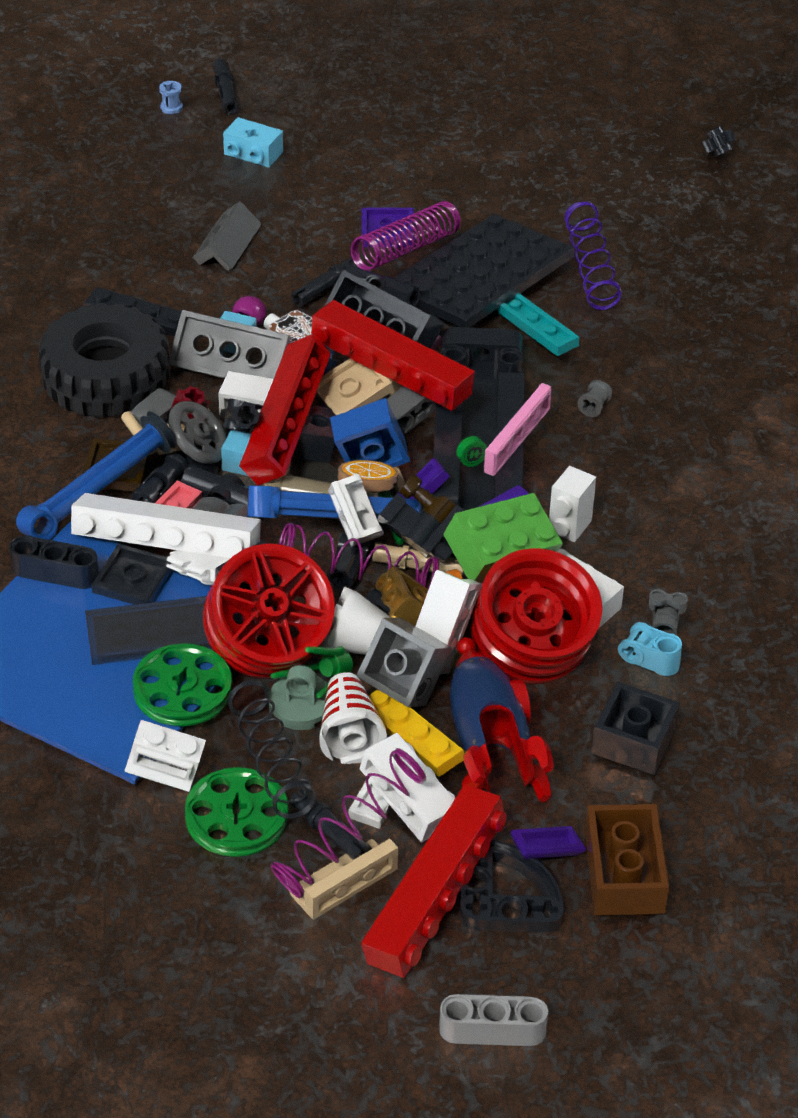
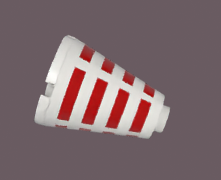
(349, 720)

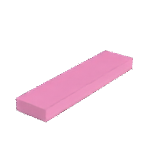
(517, 429)

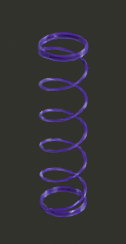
(567, 215)

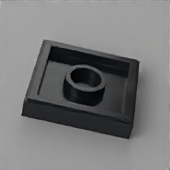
(132, 575)

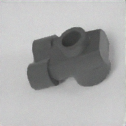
(667, 609)

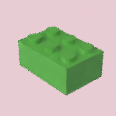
(495, 530)

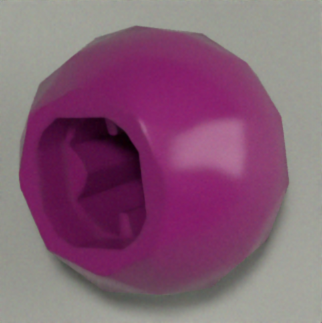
(251, 307)

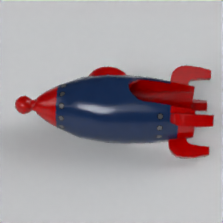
(495, 712)

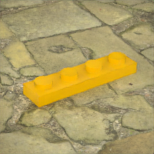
(428, 742)

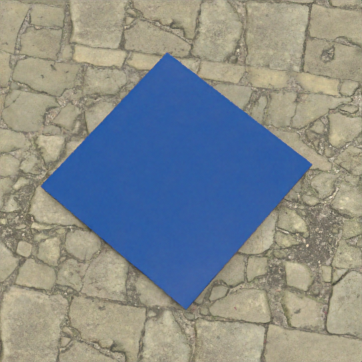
(49, 671)

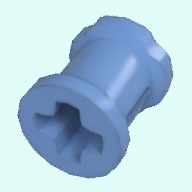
(170, 97)

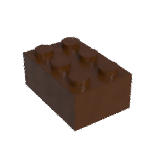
(626, 859)

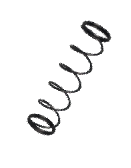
(292, 784)

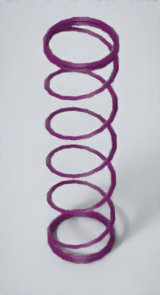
(289, 529)
(281, 870)

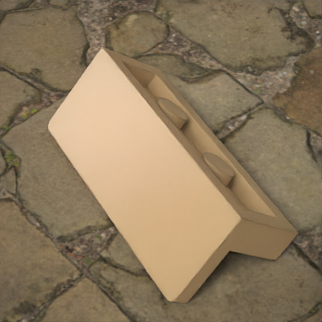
(348, 877)

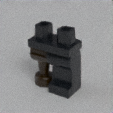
(423, 529)

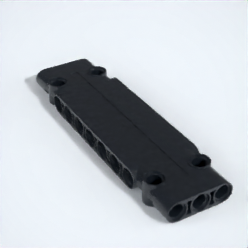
(494, 401)

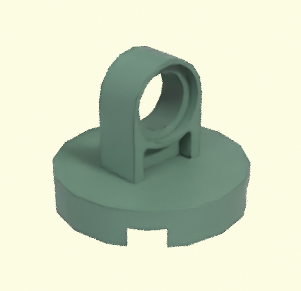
(297, 699)

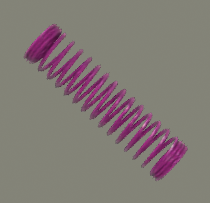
(434, 222)

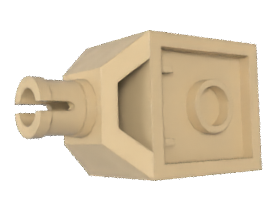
(353, 386)

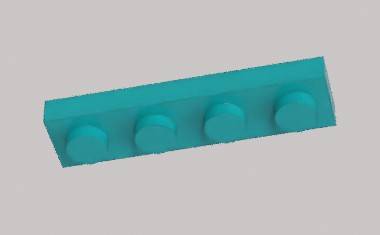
(539, 325)

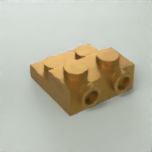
(401, 594)

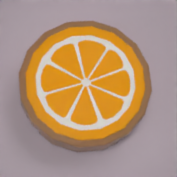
(374, 475)

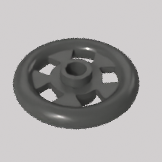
(198, 432)

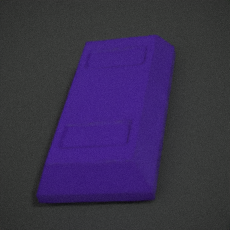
(547, 842)

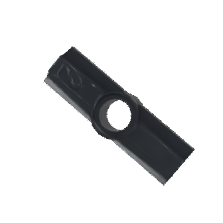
(397, 288)
(239, 415)
(227, 488)
(349, 562)

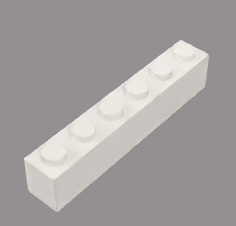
(163, 525)

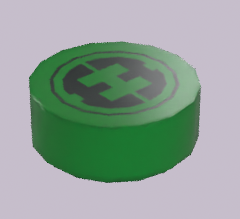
(471, 451)

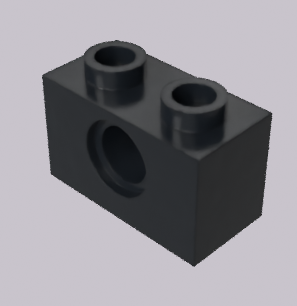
(316, 437)

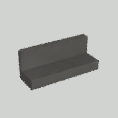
(229, 237)

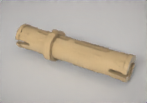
(408, 560)

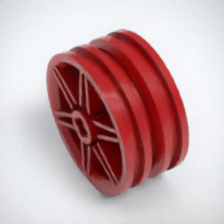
(547, 590)
(238, 642)

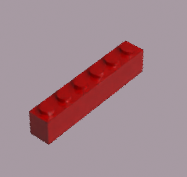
(393, 355)
(285, 410)
(434, 881)

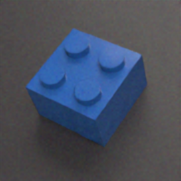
(370, 434)

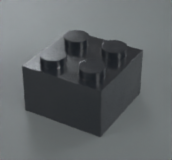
(635, 728)

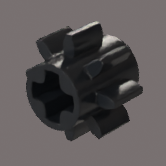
(719, 141)

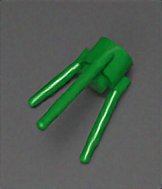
(332, 663)

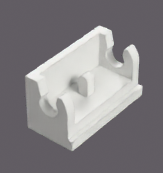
(355, 509)

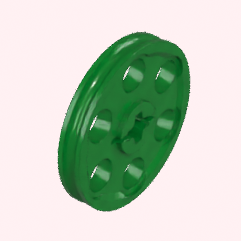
(191, 692)
(222, 809)

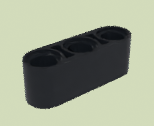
(53, 561)

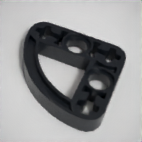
(493, 905)

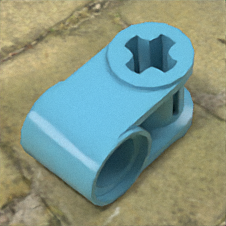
(653, 649)

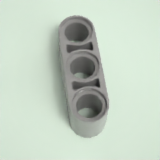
(477, 1012)

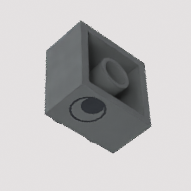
(404, 662)

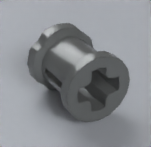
(592, 402)

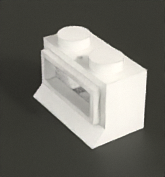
(165, 755)

